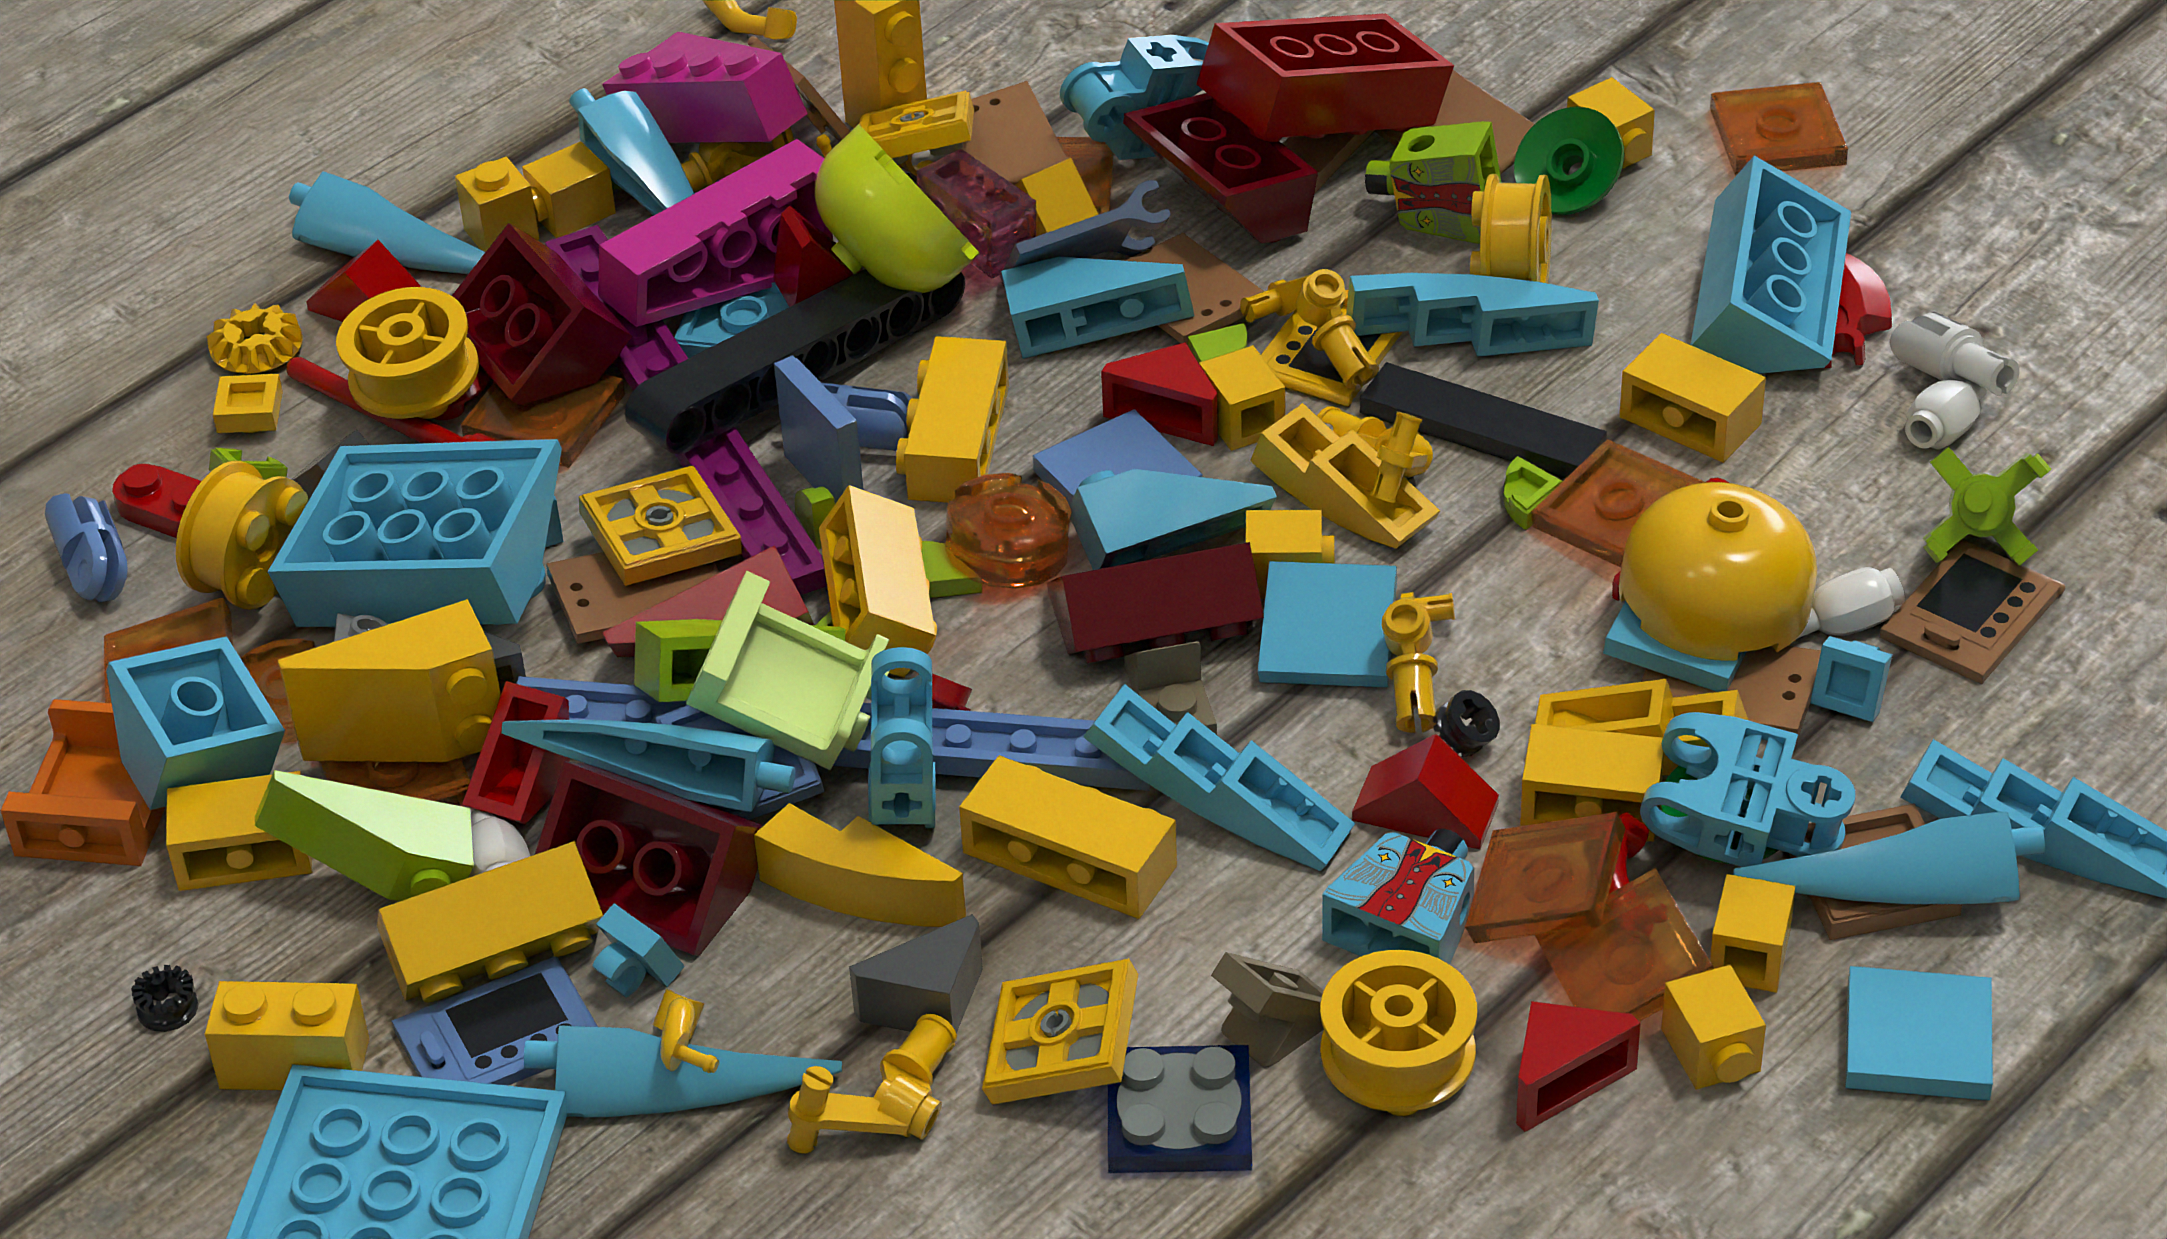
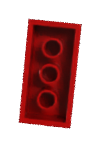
(1324, 75)

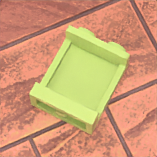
(785, 679)

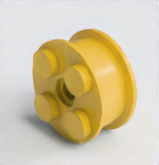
(1513, 229)
(407, 353)
(236, 531)
(1398, 1031)

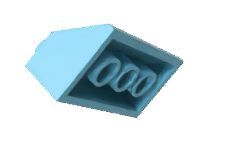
(1771, 273)

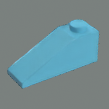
(1088, 300)
(1156, 513)

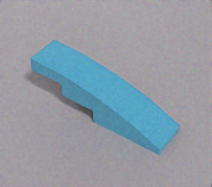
(1488, 310)
(1233, 789)
(2080, 825)

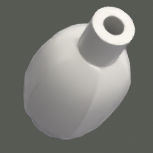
(1943, 413)
(1855, 602)
(494, 843)

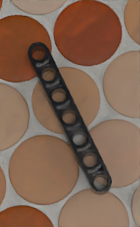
(738, 374)

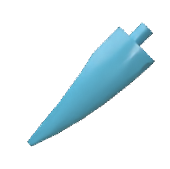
(633, 147)
(353, 216)
(678, 759)
(1936, 863)
(623, 1073)

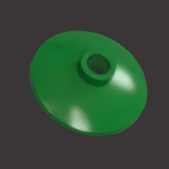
(1567, 139)

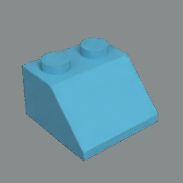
(190, 718)

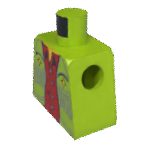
(1436, 177)

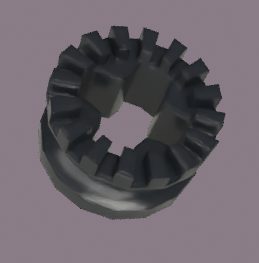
(1467, 738)
(157, 986)

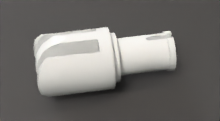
(1952, 353)

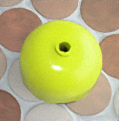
(886, 219)

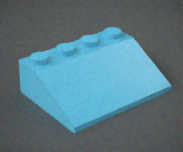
(420, 531)

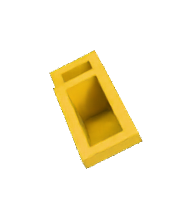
(1338, 477)
(1634, 709)
(857, 871)

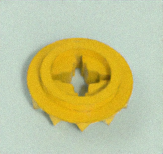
(259, 352)

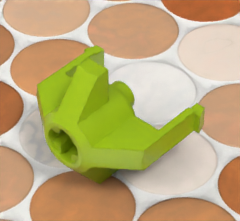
(1983, 505)

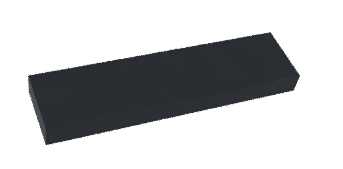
(1481, 420)

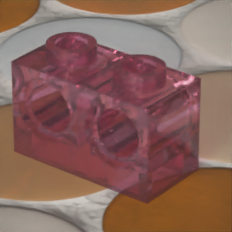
(981, 206)

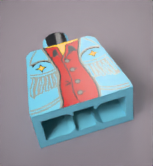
(1402, 897)

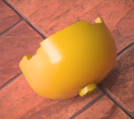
(1719, 571)

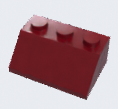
(1245, 177)
(536, 320)
(1157, 601)
(654, 853)

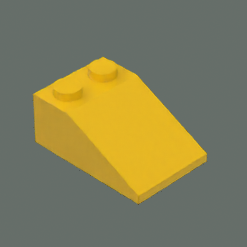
(396, 691)

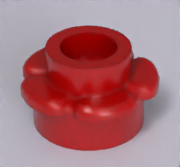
(949, 694)

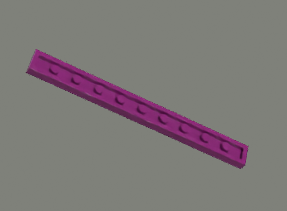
(723, 461)

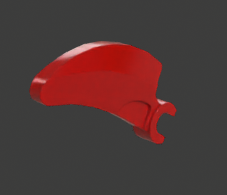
(1861, 309)

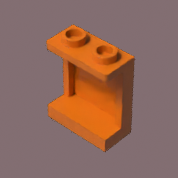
(82, 795)

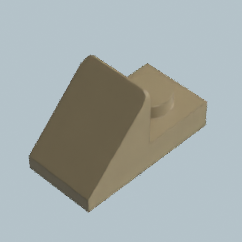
(1171, 682)
(1271, 1005)

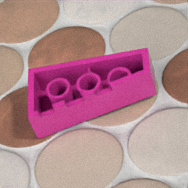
(712, 90)
(711, 242)

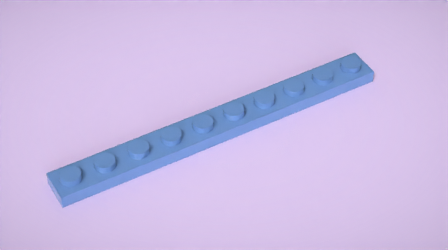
(962, 740)

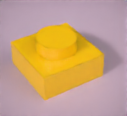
(247, 403)

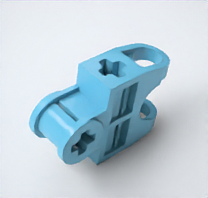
(1147, 75)
(901, 741)
(1724, 772)

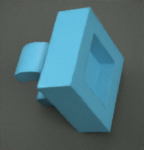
(1851, 678)
(633, 953)

